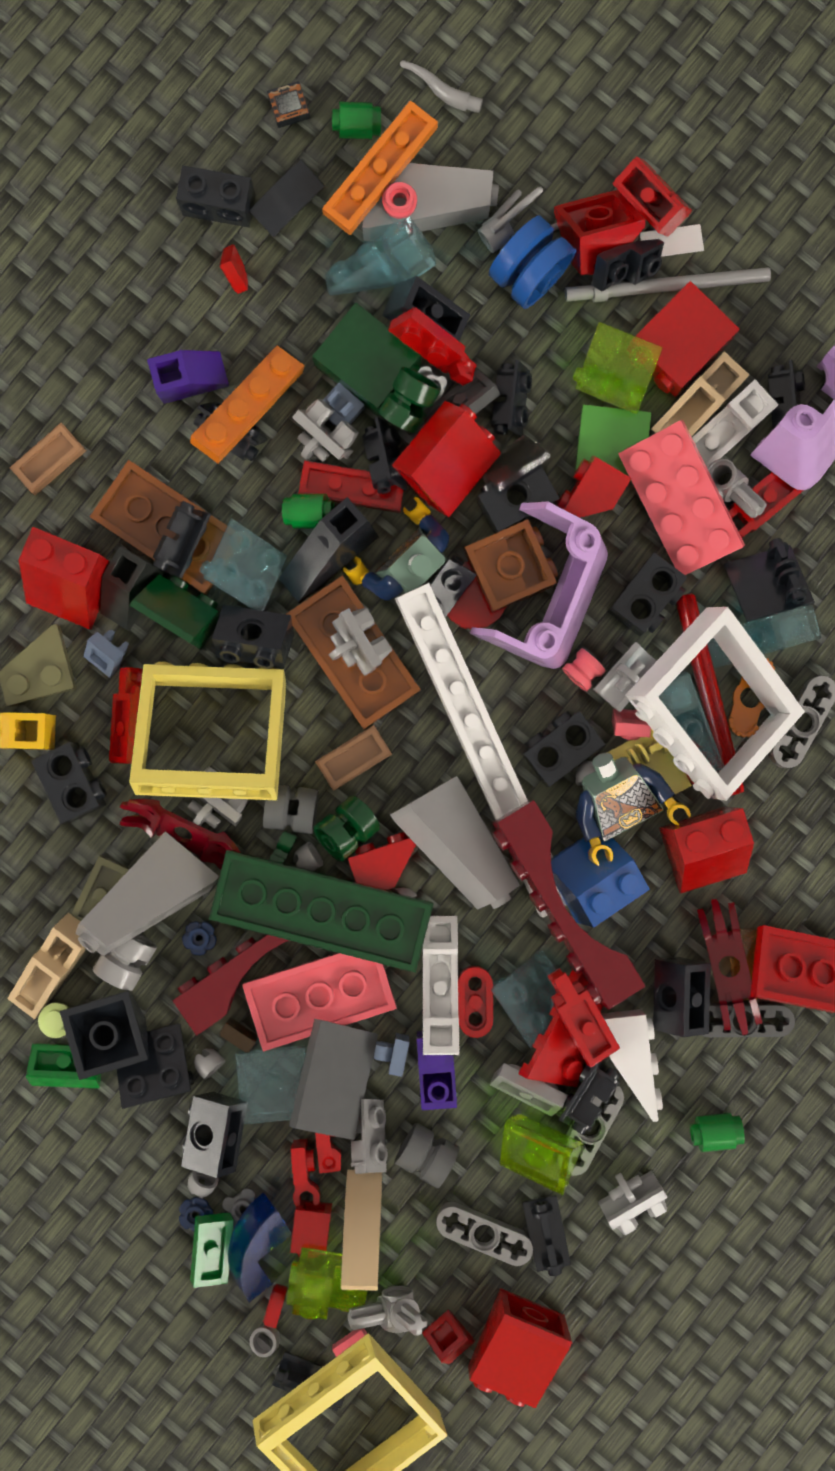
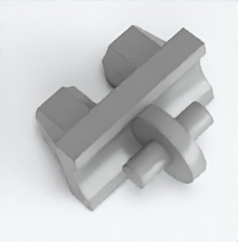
(335, 442)
(354, 645)
(624, 676)
(228, 808)
(632, 1199)

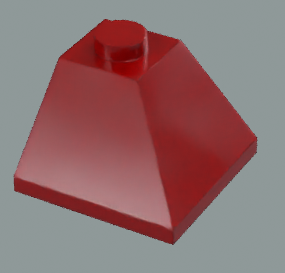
(597, 226)

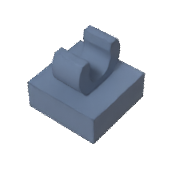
(344, 404)
(104, 654)
(393, 1053)

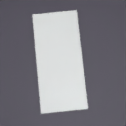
(681, 241)

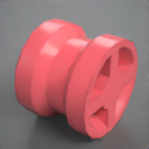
(584, 669)

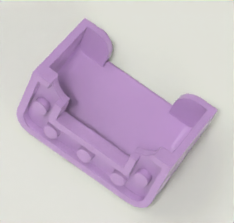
(804, 440)

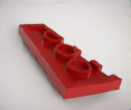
(556, 1054)

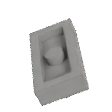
(535, 1093)

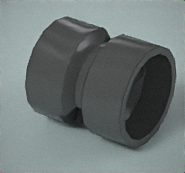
(277, 811)
(428, 1156)

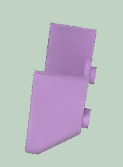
(552, 640)

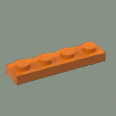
(380, 167)
(247, 404)

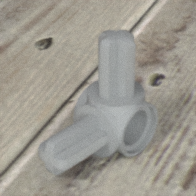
(737, 488)
(393, 1311)

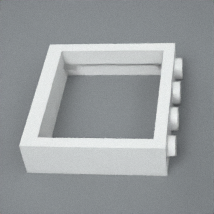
(756, 671)

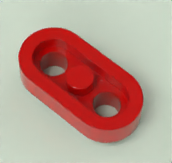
(475, 1000)

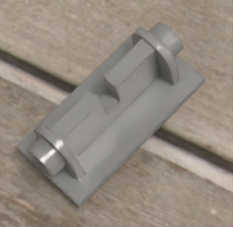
(370, 1153)

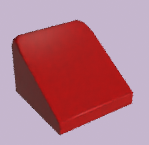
(448, 1337)

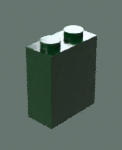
(364, 357)

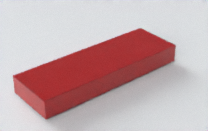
(348, 482)

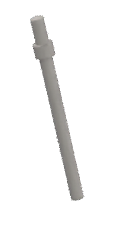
(668, 284)

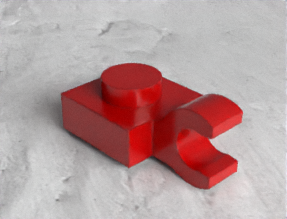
(302, 1163)

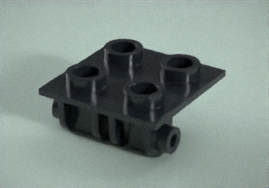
(769, 582)
(159, 1076)

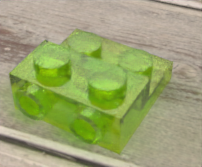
(317, 1285)

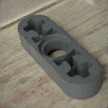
(768, 1010)

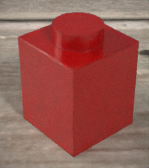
(311, 1226)

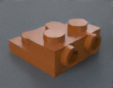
(511, 565)

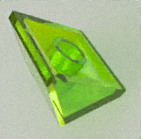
(539, 1152)

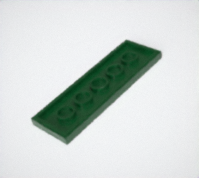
(321, 910)

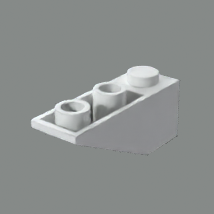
(634, 1057)

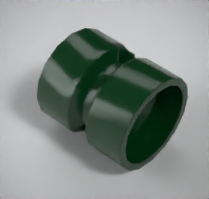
(408, 402)
(343, 831)

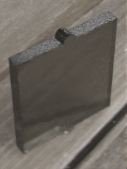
(515, 462)

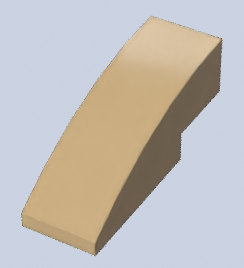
(705, 395)
(48, 967)
(361, 1231)

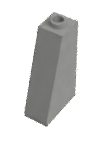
(443, 198)
(458, 843)
(148, 893)

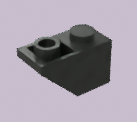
(121, 583)

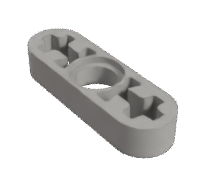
(824, 704)
(595, 1141)
(489, 1248)

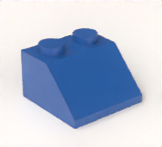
(595, 890)

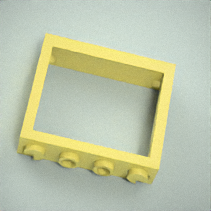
(208, 783)
(329, 1386)

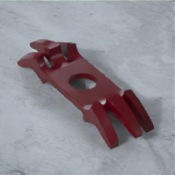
(157, 820)
(723, 945)

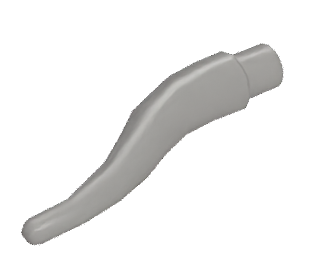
(451, 96)

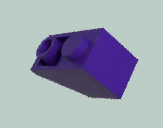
(187, 374)
(436, 1079)

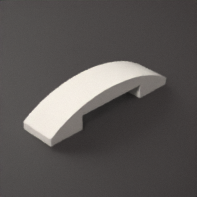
(734, 422)
(440, 987)

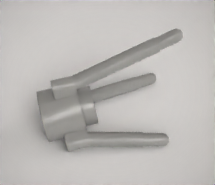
(497, 229)

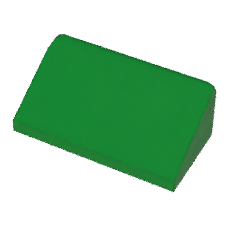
(54, 1067)

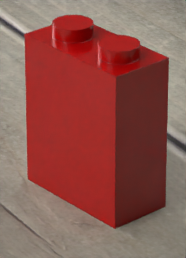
(691, 337)
(447, 457)

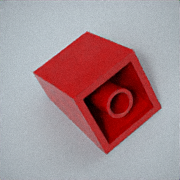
(62, 577)
(708, 847)
(519, 1349)

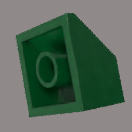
(178, 610)

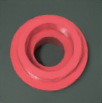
(399, 190)

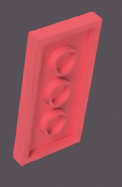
(681, 498)
(326, 989)

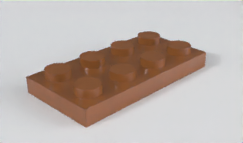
(138, 512)
(366, 696)

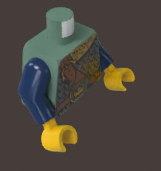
(411, 563)
(620, 798)

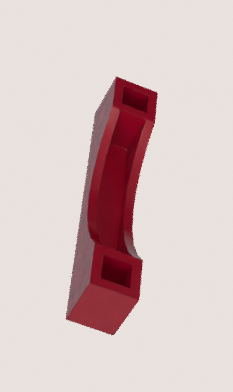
(529, 839)
(211, 998)

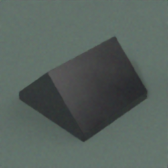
(106, 1034)

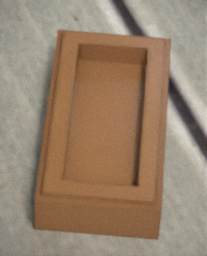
(47, 459)
(353, 758)

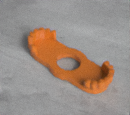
(742, 719)

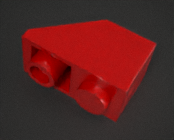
(596, 489)
(384, 864)

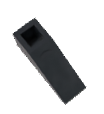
(328, 549)

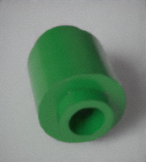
(357, 120)
(306, 510)
(717, 1132)

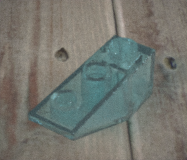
(383, 262)
(775, 633)
(686, 708)

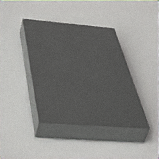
(333, 1079)

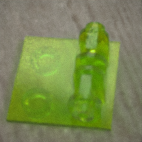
(617, 368)

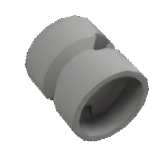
(123, 964)

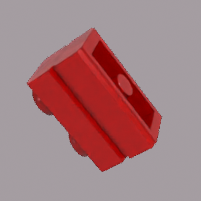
(652, 196)

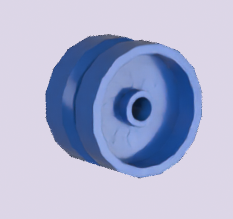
(532, 262)

